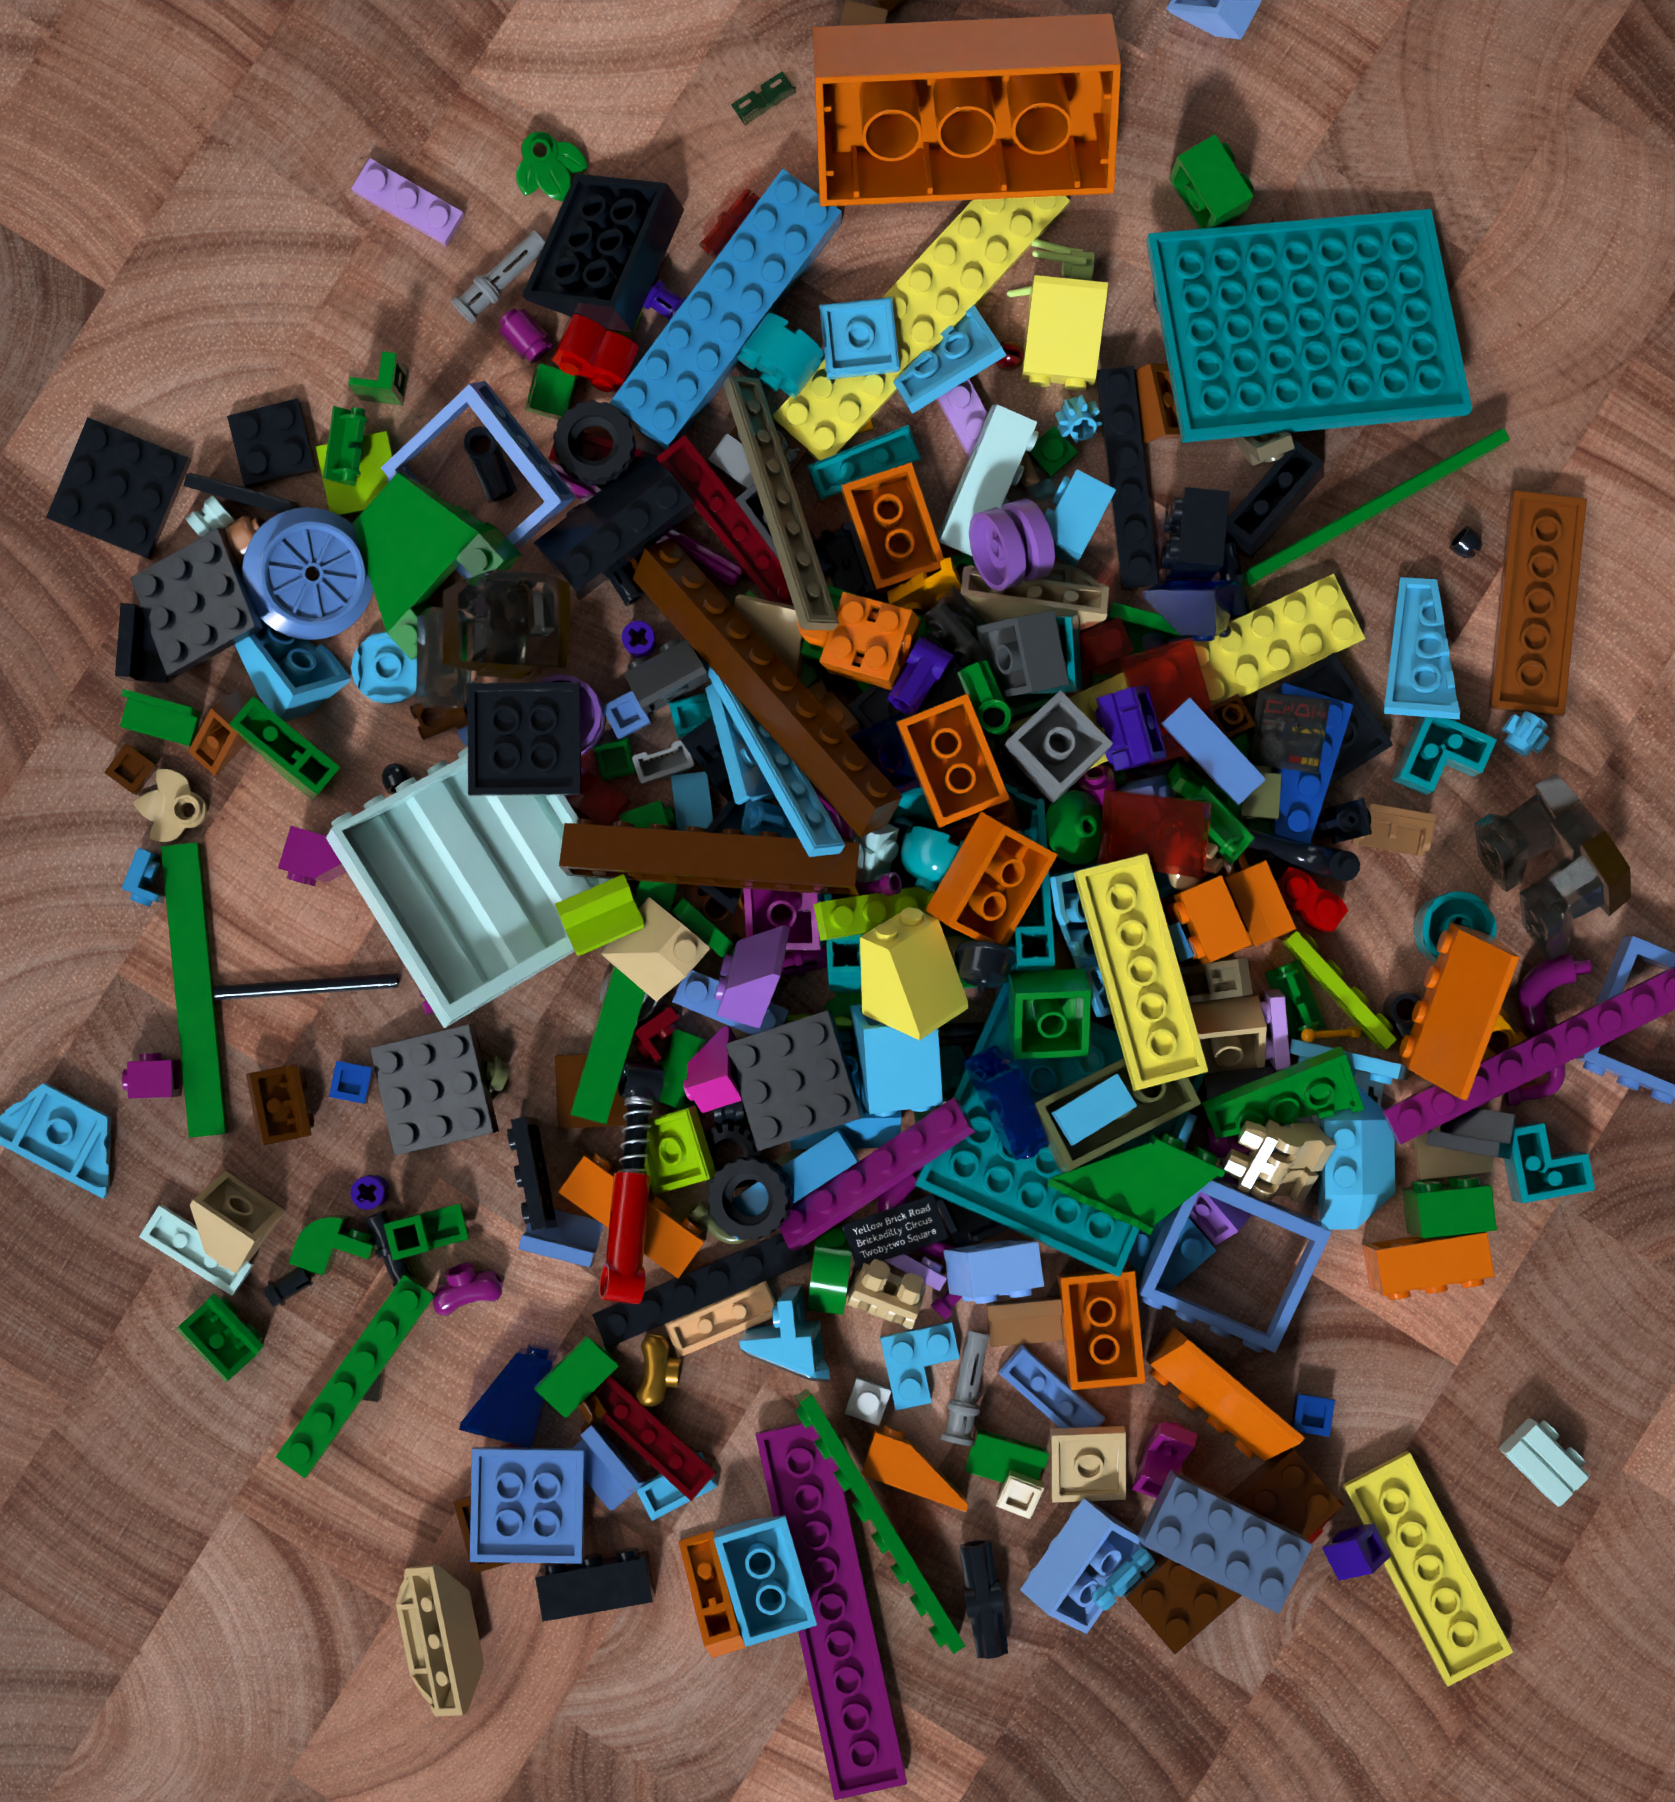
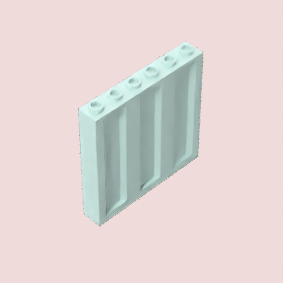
(462, 883)

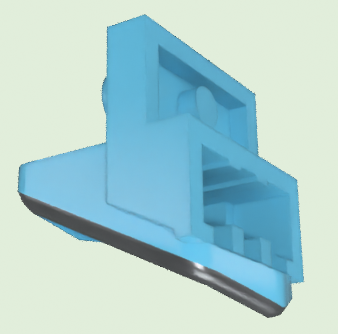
(791, 1341)

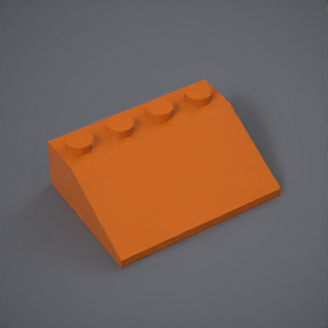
(1458, 1009)
(1221, 1396)

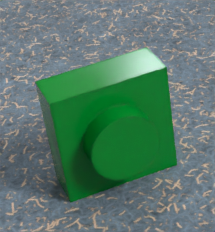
(1052, 452)

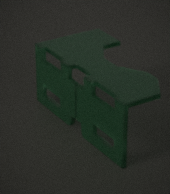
(771, 96)

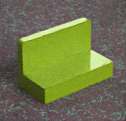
(600, 915)

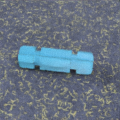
(1123, 1579)

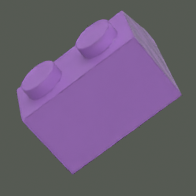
(751, 976)

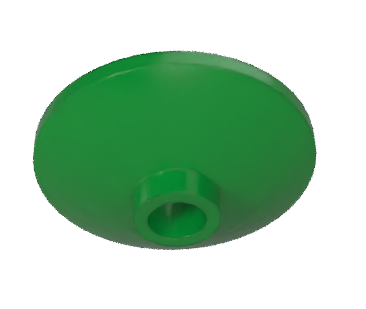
(1064, 827)

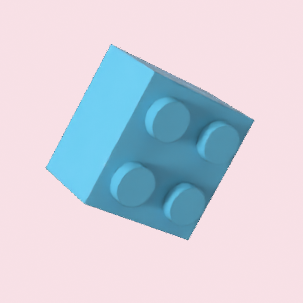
(1078, 513)

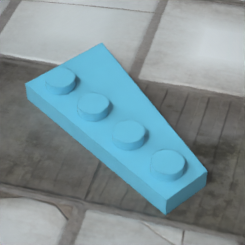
(1420, 662)

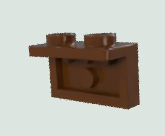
(280, 1104)

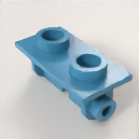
(766, 817)

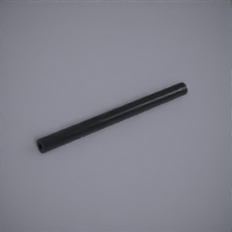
(309, 986)

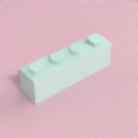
(988, 474)

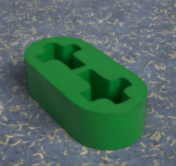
(702, 927)

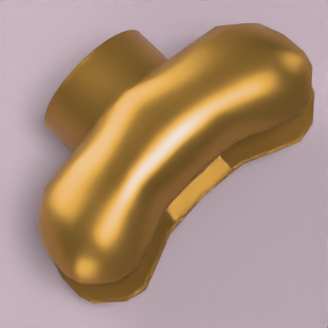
(659, 1370)

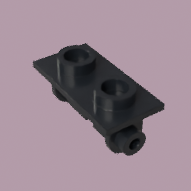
(1344, 822)

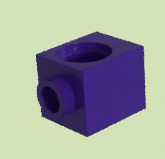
(1356, 1551)

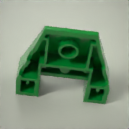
(414, 544)

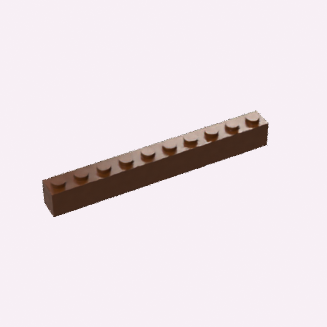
(767, 688)

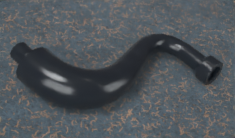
(1315, 858)

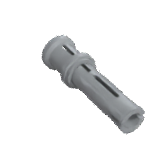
(482, 284)
(964, 1406)

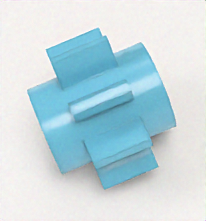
(1078, 418)
(1525, 733)

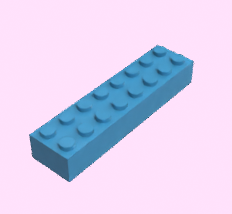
(725, 308)

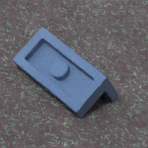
(572, 1241)
(607, 1468)

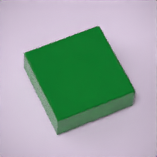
(615, 759)

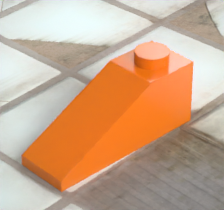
(902, 1465)
(710, 1595)

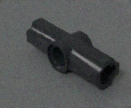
(983, 1599)

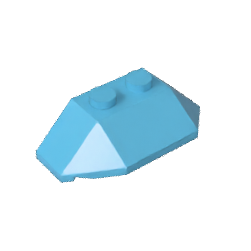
(1359, 1170)

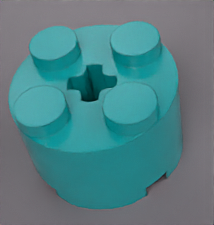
(781, 355)
(1445, 908)

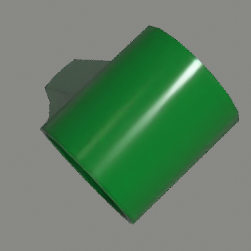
(985, 696)

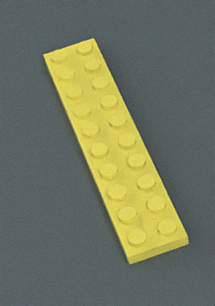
(925, 300)
(1260, 648)

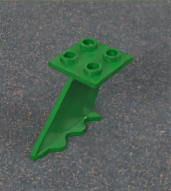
(1142, 1181)

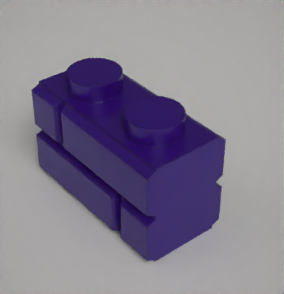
(1131, 727)

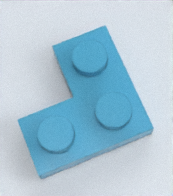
(908, 1354)

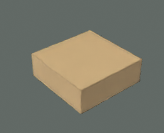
(1020, 1494)

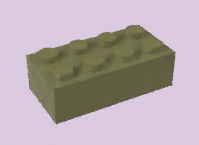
(1153, 1108)

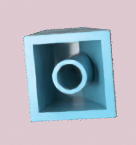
(895, 1067)

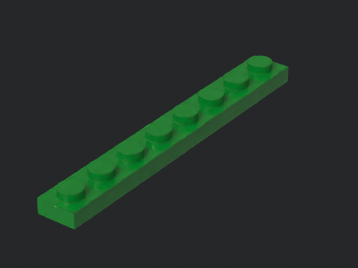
(885, 1535)

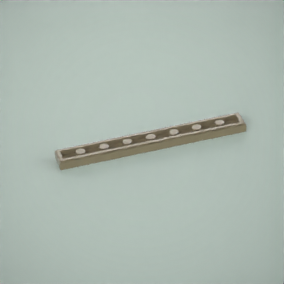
(780, 504)

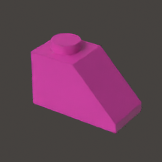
(711, 1075)

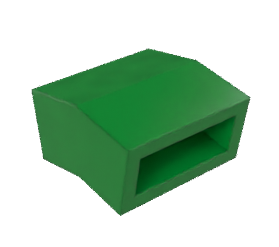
(551, 392)

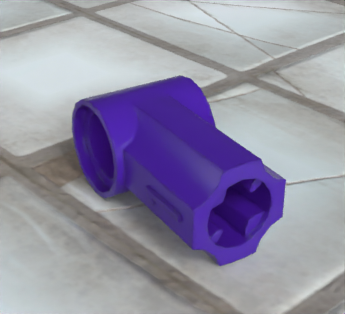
(923, 668)

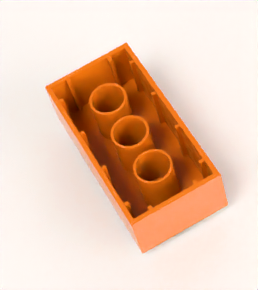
(966, 109)

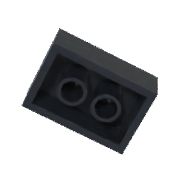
(1196, 534)

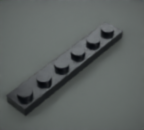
(1127, 476)
(698, 1289)

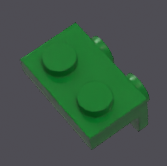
(221, 1337)

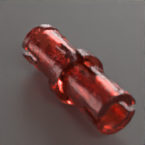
(728, 223)

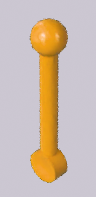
(1309, 1035)

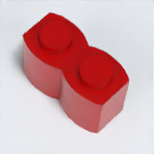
(595, 353)
(1315, 907)

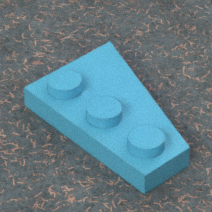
(959, 356)
(1380, 1070)

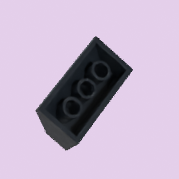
(615, 525)

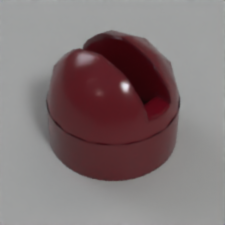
(1010, 362)

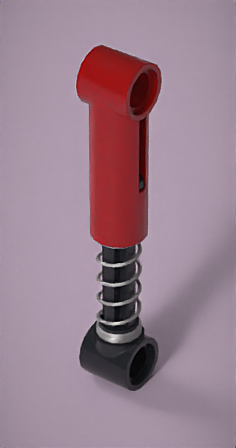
(623, 1272)

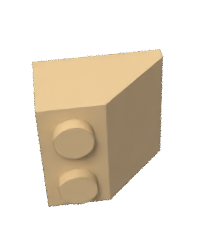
(1231, 1033)

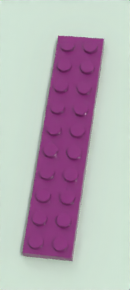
(843, 1647)

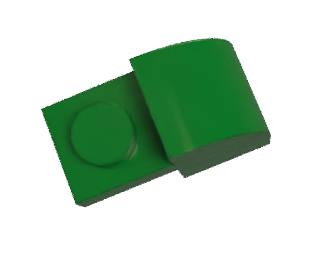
(426, 1231)
(321, 1239)
(830, 1272)

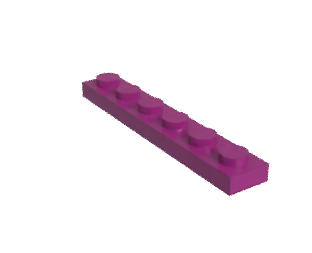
(876, 1173)

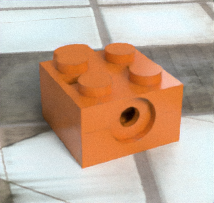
(869, 636)
(1257, 900)

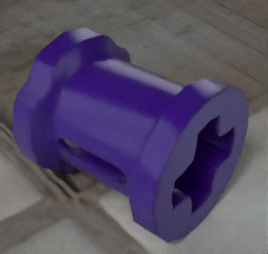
(659, 293)
(638, 628)
(358, 1190)

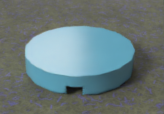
(383, 670)

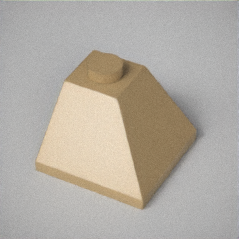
(658, 953)
(233, 1220)

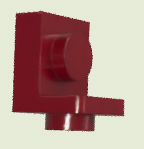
(659, 1026)

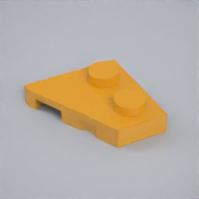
(923, 592)

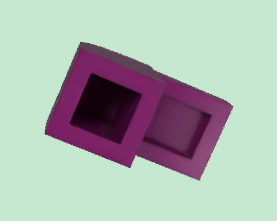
(1164, 1450)

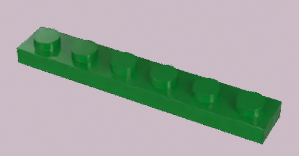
(355, 1375)

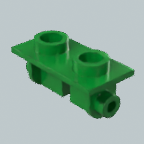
(344, 445)
(1224, 827)
(1300, 1003)

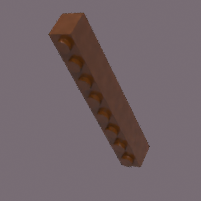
(707, 858)

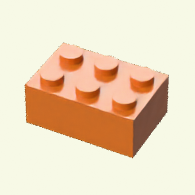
(893, 527)
(952, 760)
(991, 881)
(1208, 920)
(1427, 1263)
(1101, 1329)

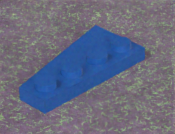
(1302, 791)

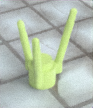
(1075, 263)

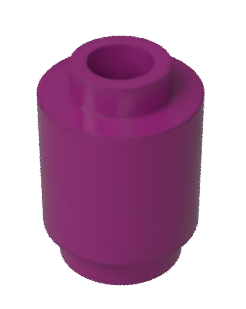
(524, 335)
(1096, 781)

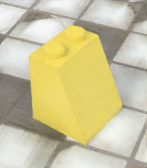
(1063, 332)
(910, 975)

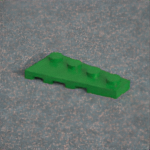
(1296, 1092)

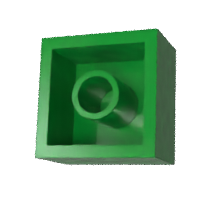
(1211, 184)
(1049, 1013)
(1449, 1208)

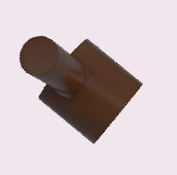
(591, 1411)

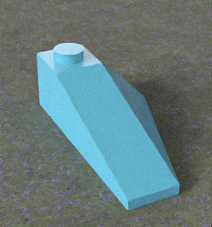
(290, 672)
(1074, 929)

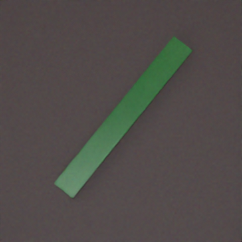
(1376, 506)
(194, 990)
(614, 1027)

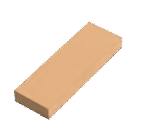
(721, 1319)

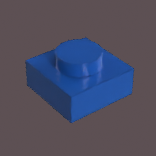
(351, 1082)
(1313, 1414)

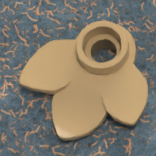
(167, 806)

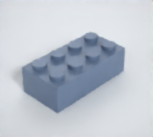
(1225, 1541)

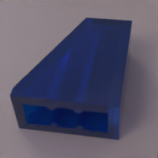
(1007, 1102)
(511, 1406)

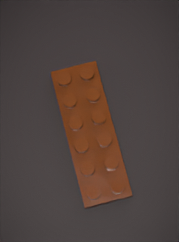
(1537, 603)

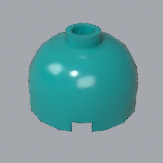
(927, 856)

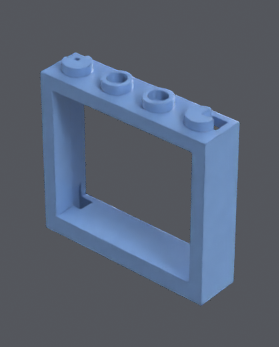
(513, 441)
(1596, 1063)
(1219, 1324)

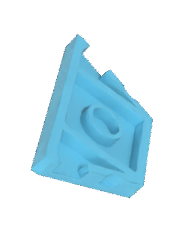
(742, 769)
(61, 1137)

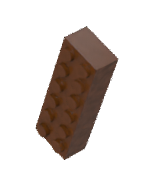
(1183, 1602)

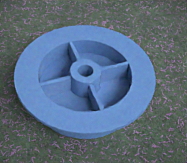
(277, 579)

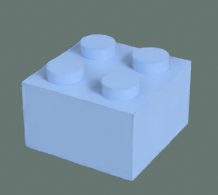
(994, 1269)

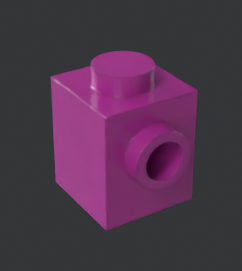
(152, 1077)

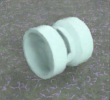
(211, 517)

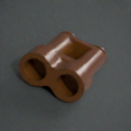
(453, 718)

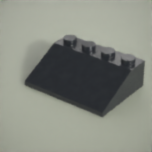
(605, 249)

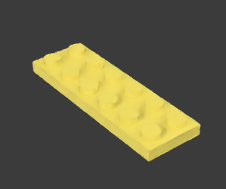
(1140, 972)
(1429, 1569)

